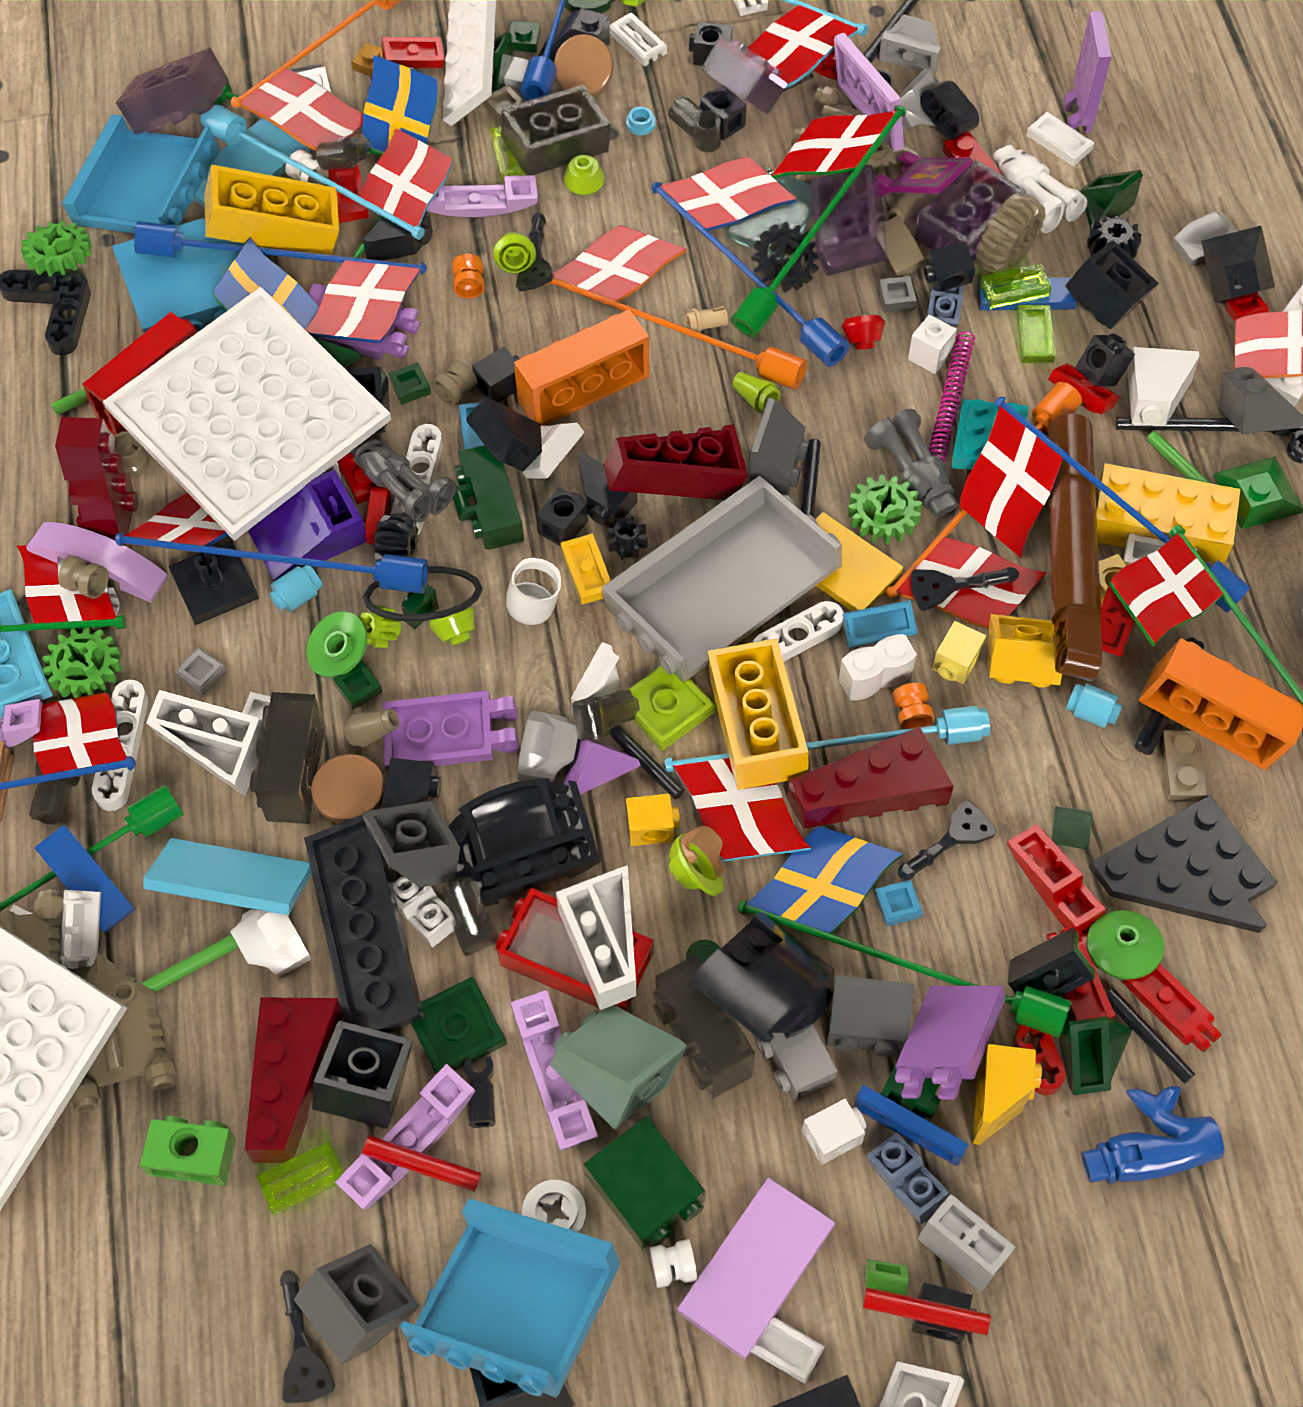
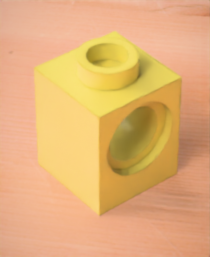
(958, 652)

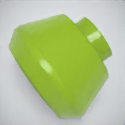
(583, 175)
(514, 253)
(454, 627)

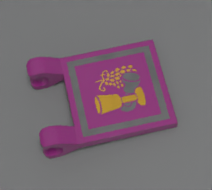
(924, 174)

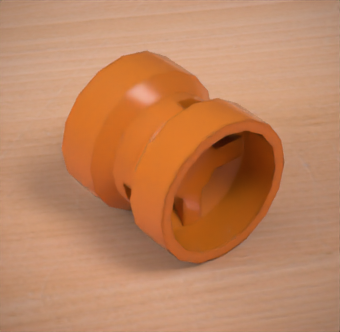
(468, 276)
(912, 702)

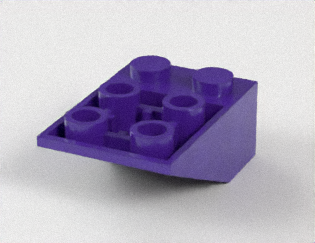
(310, 525)

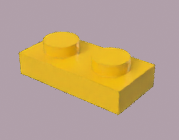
(585, 567)

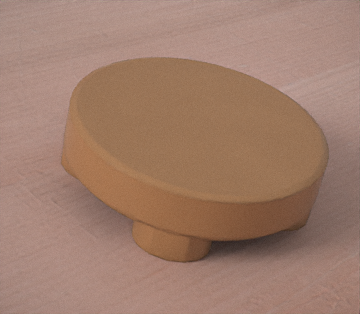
(584, 62)
(347, 787)

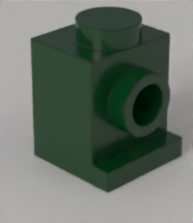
(922, 1106)

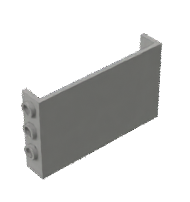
(721, 577)

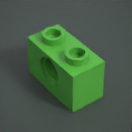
(206, 1165)

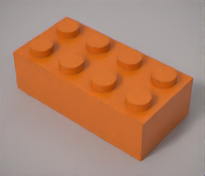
(582, 368)
(1223, 704)

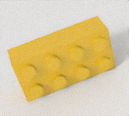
(270, 211)
(1202, 509)
(757, 714)

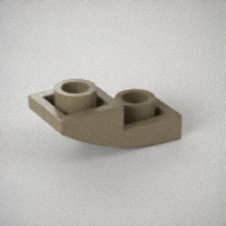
(902, 250)

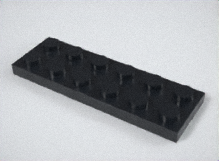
(363, 928)

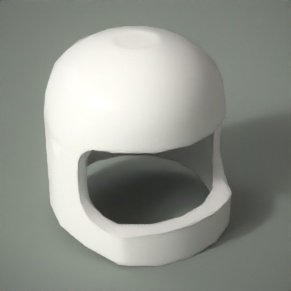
(529, 601)

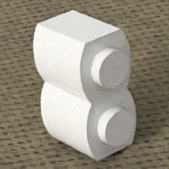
(877, 667)

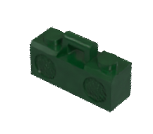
(495, 505)

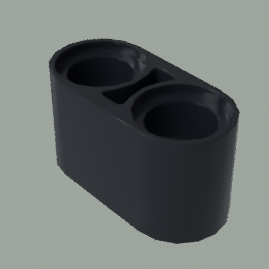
(949, 109)

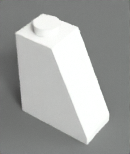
(1158, 383)

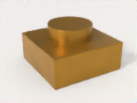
(363, 60)

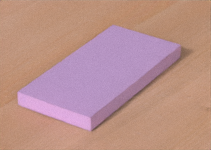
(866, 86)
(756, 1268)

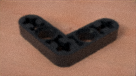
(66, 293)

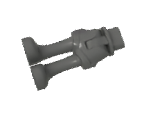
(392, 470)
(925, 475)

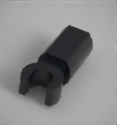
(482, 1104)

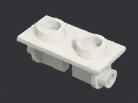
(80, 928)

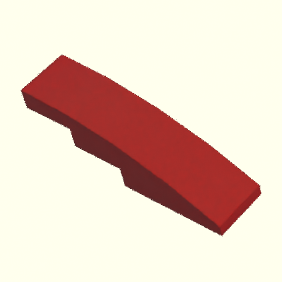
(1057, 881)

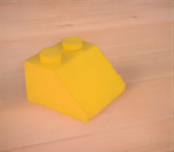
(1021, 651)
(1003, 1087)

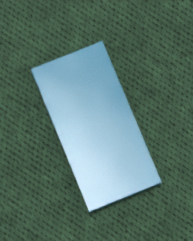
(252, 158)
(19, 664)
(228, 876)

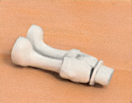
(1031, 175)

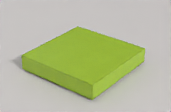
(669, 707)

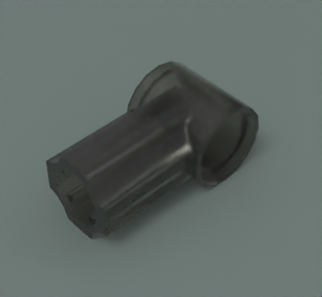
(700, 124)
(343, 152)
(598, 714)
(51, 799)
(472, 923)

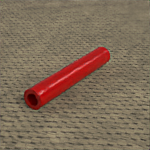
(421, 1163)
(926, 1311)

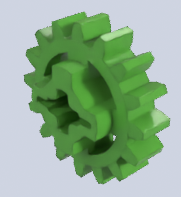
(56, 248)
(898, 517)
(94, 651)

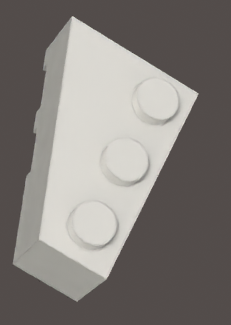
(209, 735)
(601, 933)

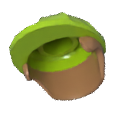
(696, 860)

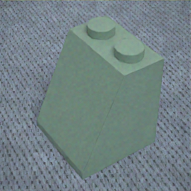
(617, 1062)

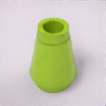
(755, 390)

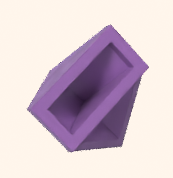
(597, 764)

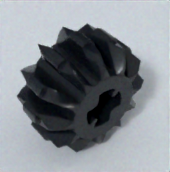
(1115, 229)
(396, 536)

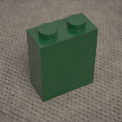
(645, 1183)

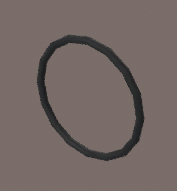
(432, 615)

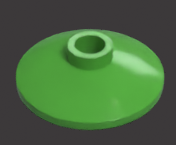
(336, 644)
(1120, 957)

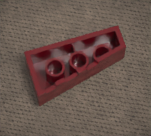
(678, 464)
(95, 476)
(872, 781)
(286, 1060)

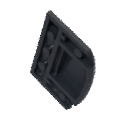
(523, 837)
(767, 980)

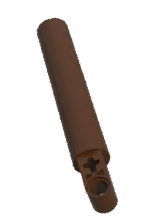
(1075, 553)

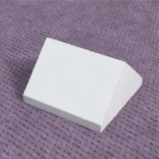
(921, 1387)

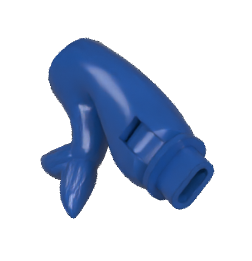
(1149, 1156)

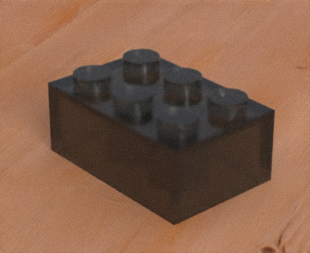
(554, 130)
(288, 757)
(712, 1036)

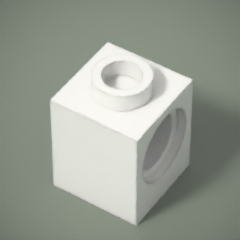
(932, 344)
(834, 1131)

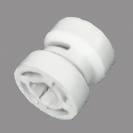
(307, 160)
(673, 1263)

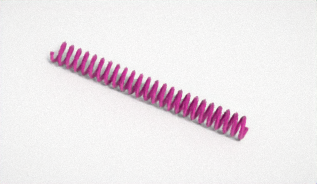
(964, 349)

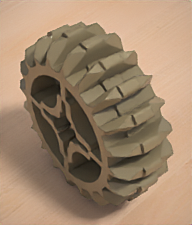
(1010, 234)

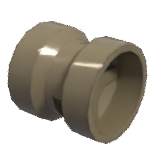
(454, 382)
(133, 454)
(87, 578)

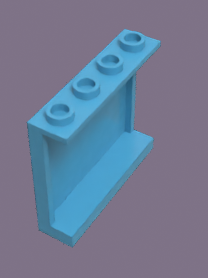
(138, 178)
(177, 283)
(515, 1299)

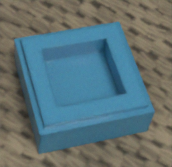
(898, 903)

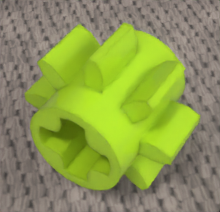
(380, 628)

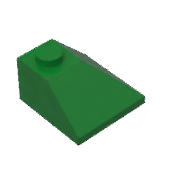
(1263, 492)

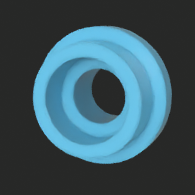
(640, 121)

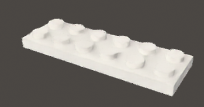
(468, 57)

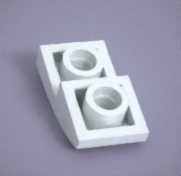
(423, 910)

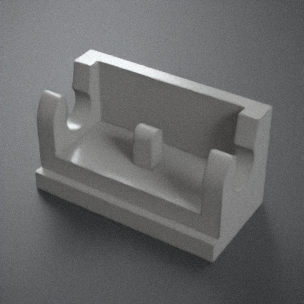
(966, 1242)

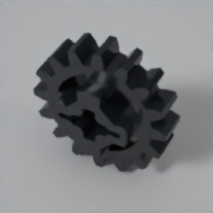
(784, 246)

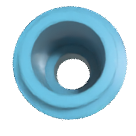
(295, 588)
(1094, 705)

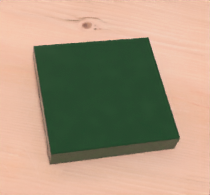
(458, 1026)

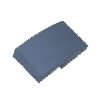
(946, 305)
(907, 1177)

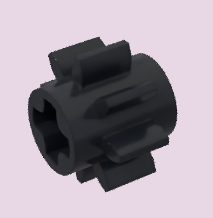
(627, 537)

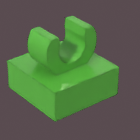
(886, 1276)

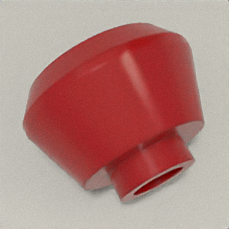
(863, 330)

